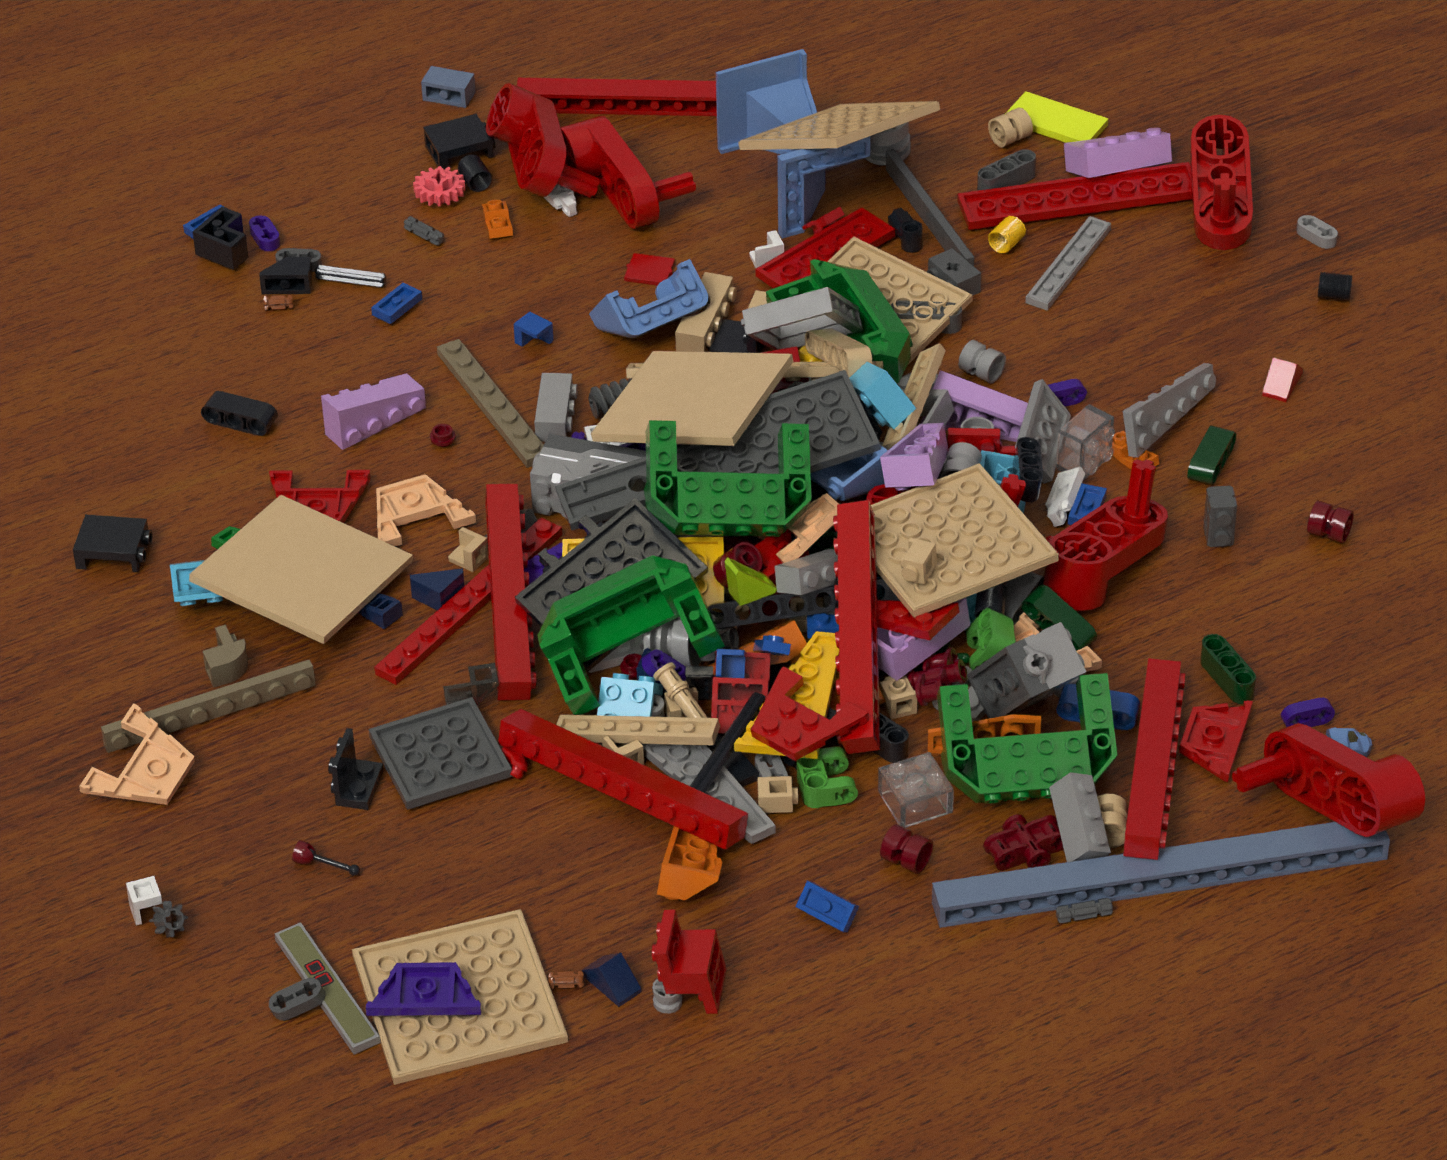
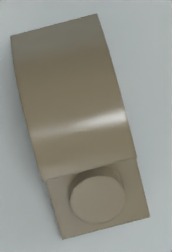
(227, 660)

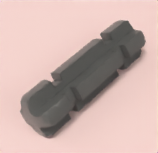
(424, 230)
(1084, 910)

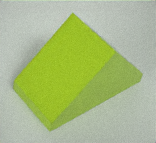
(746, 583)

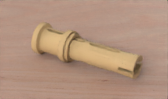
(678, 691)

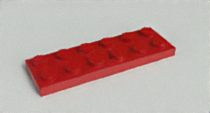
(823, 246)

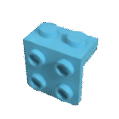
(186, 591)
(627, 697)

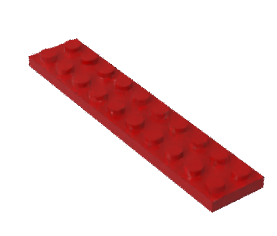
(1077, 195)

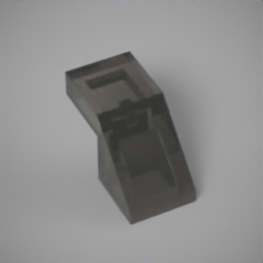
(482, 682)

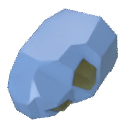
(1352, 739)

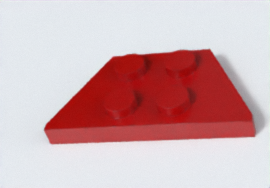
(1215, 736)

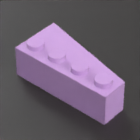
(1118, 153)
(978, 401)
(370, 409)
(916, 457)
(902, 653)

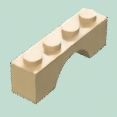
(698, 331)

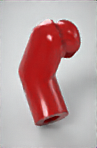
(518, 762)

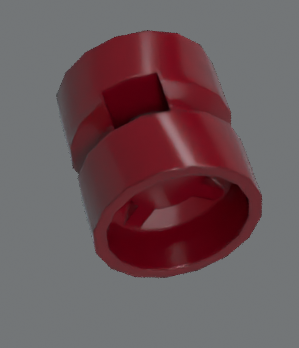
(1330, 521)
(743, 553)
(904, 847)

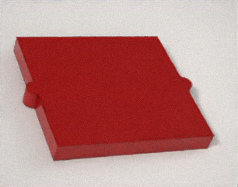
(649, 269)

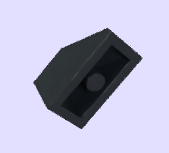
(287, 276)

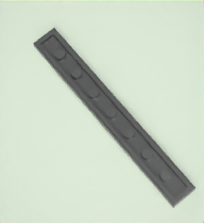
(925, 206)

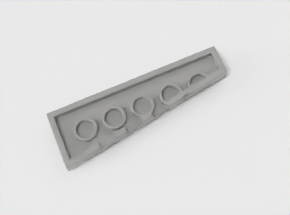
(1152, 418)
(684, 764)

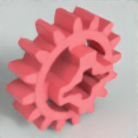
(439, 186)

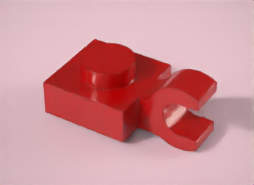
(825, 220)

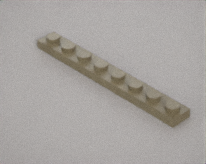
(491, 400)
(216, 703)

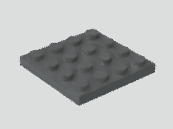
(440, 753)

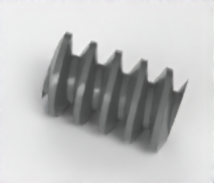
(604, 397)

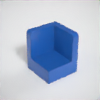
(531, 327)
(730, 663)

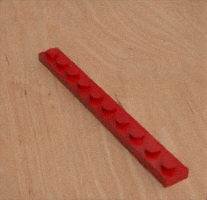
(456, 611)

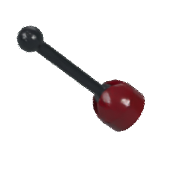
(305, 853)

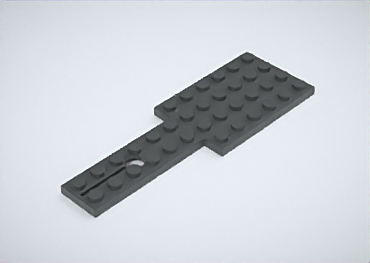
(836, 435)

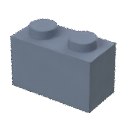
(448, 86)

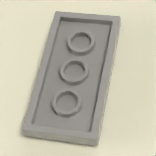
(1042, 421)

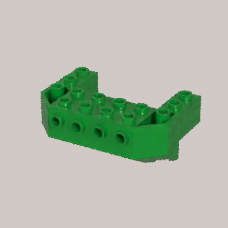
(881, 326)
(727, 501)
(617, 612)
(1025, 764)

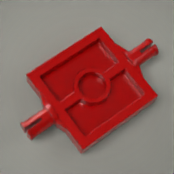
(982, 438)

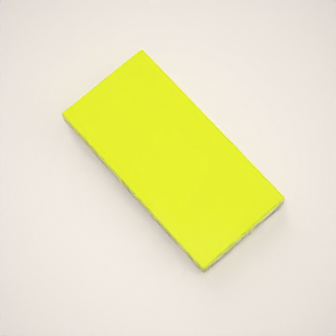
(1060, 120)

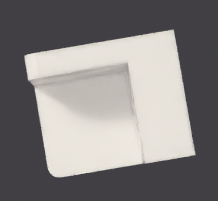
(771, 250)
(142, 894)

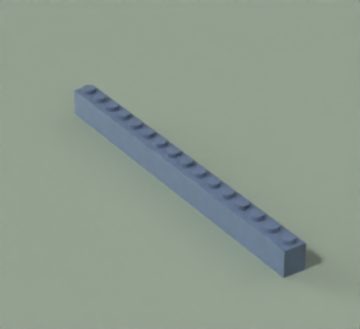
(1175, 870)

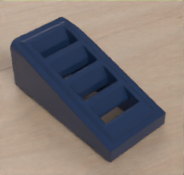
(383, 618)

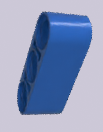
(1124, 707)

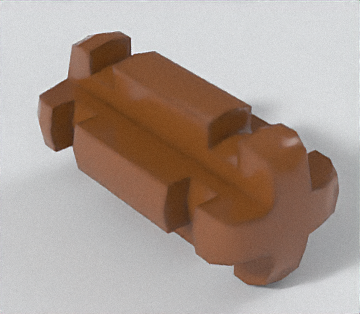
(278, 302)
(566, 979)

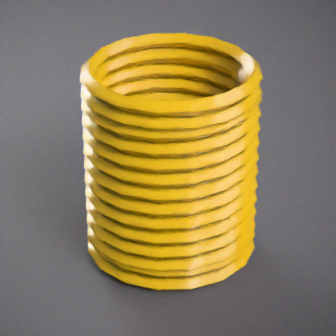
(1006, 234)

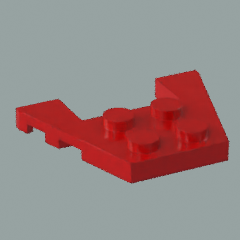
(329, 501)
(795, 728)

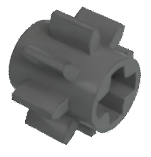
(176, 922)

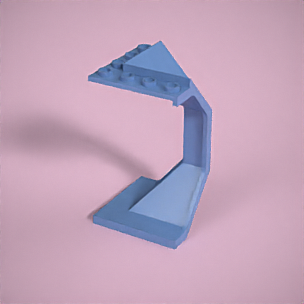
(768, 96)

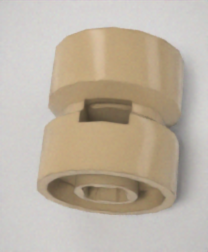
(1010, 127)
(1114, 815)

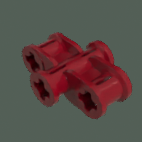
(937, 671)
(1024, 842)

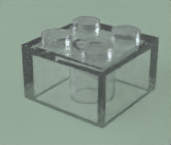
(1086, 441)
(915, 790)

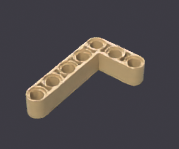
(837, 349)

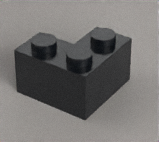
(222, 239)

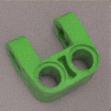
(992, 634)
(816, 787)

